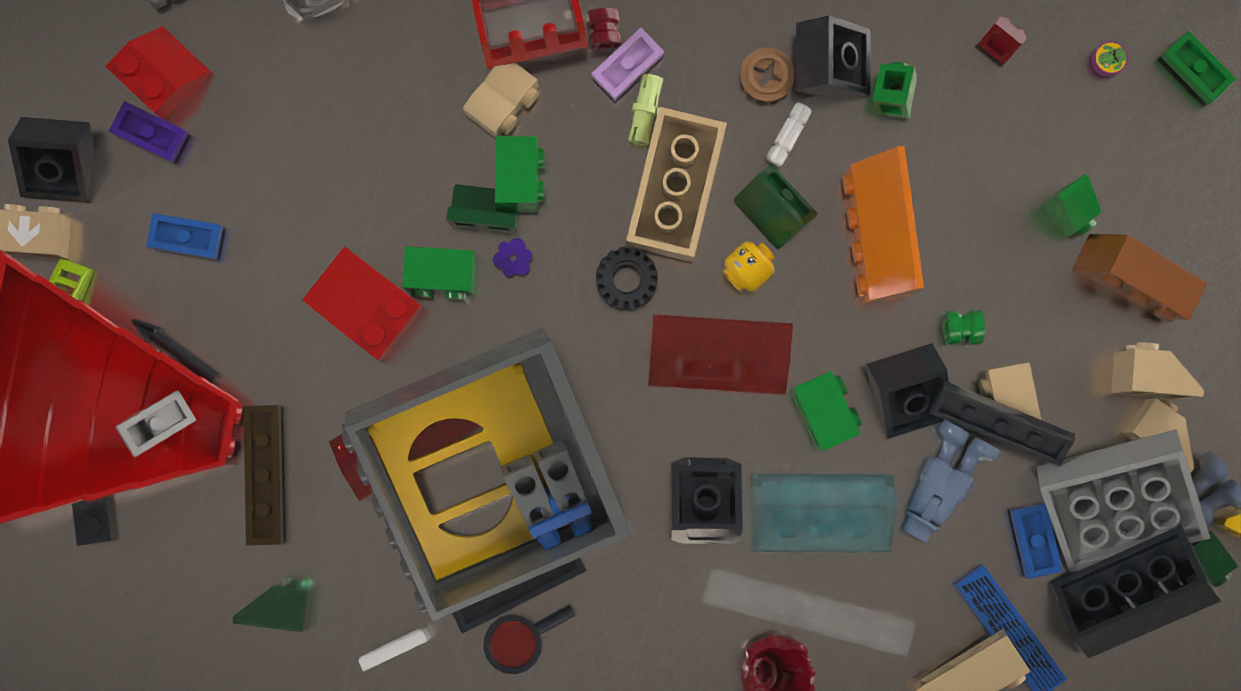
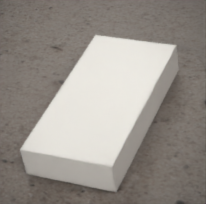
(394, 648)

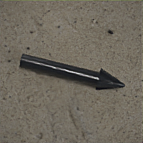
(152, 334)

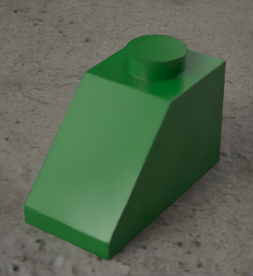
(1074, 207)

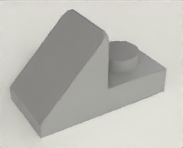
(155, 423)

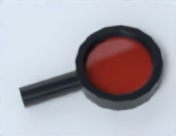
(516, 641)

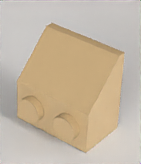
(1152, 373)

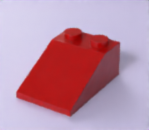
(363, 304)

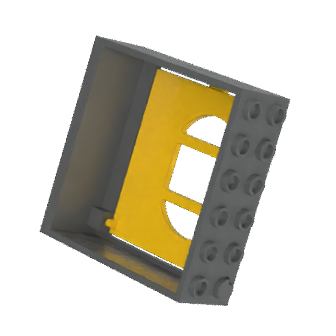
(498, 398)

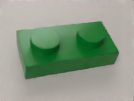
(1198, 67)

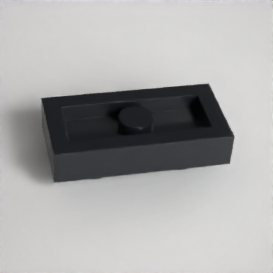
(93, 521)

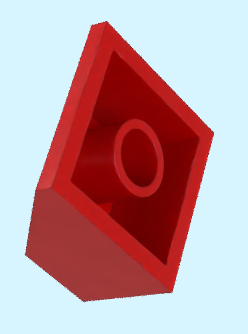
(159, 71)

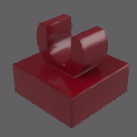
(1002, 40)

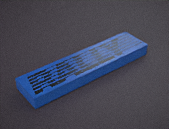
(998, 613)

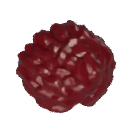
(777, 665)

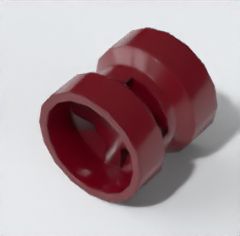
(603, 30)

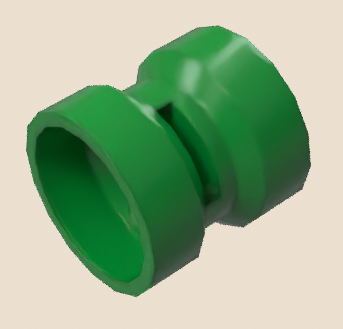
(963, 327)

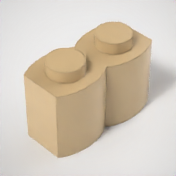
(501, 98)

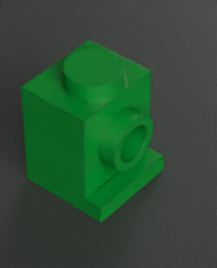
(886, 98)

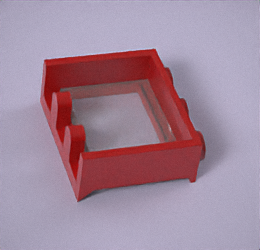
(527, 29)

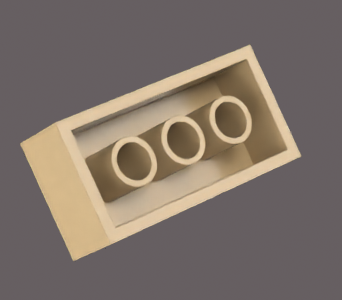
(676, 184)

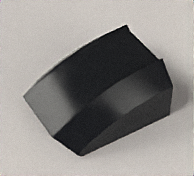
(706, 501)

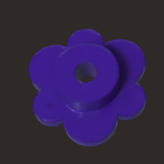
(514, 248)

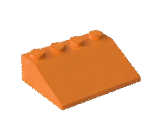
(883, 227)

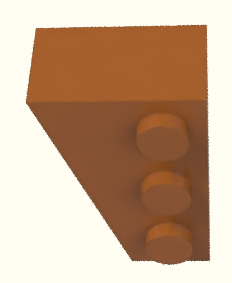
(1140, 275)

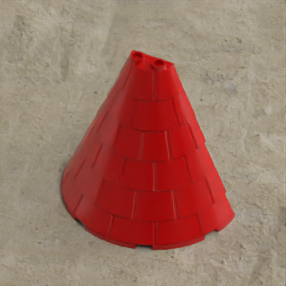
(69, 385)

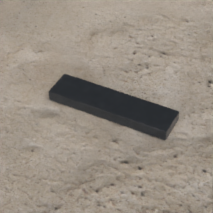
(1002, 423)
(510, 598)

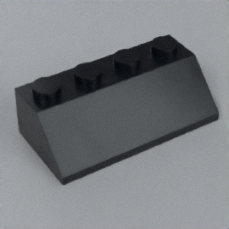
(1134, 592)

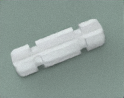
(788, 134)

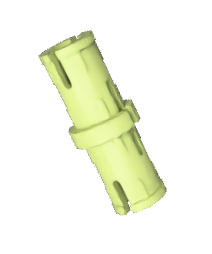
(645, 109)

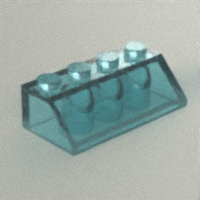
(823, 513)

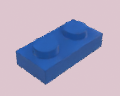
(184, 236)
(1036, 541)

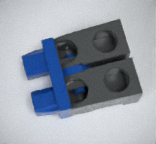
(550, 506)

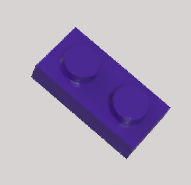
(148, 131)

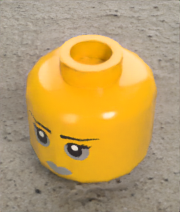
(749, 266)

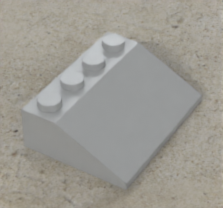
(1120, 498)

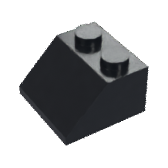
(833, 57)
(52, 158)
(906, 388)

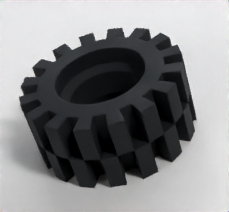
(635, 259)

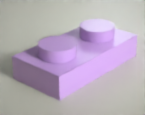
(627, 64)

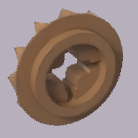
(782, 70)

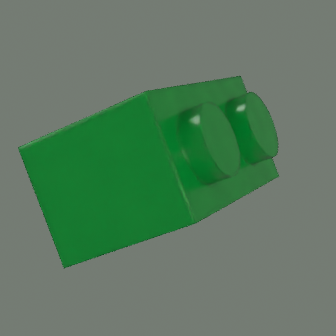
(517, 174)
(439, 271)
(827, 411)

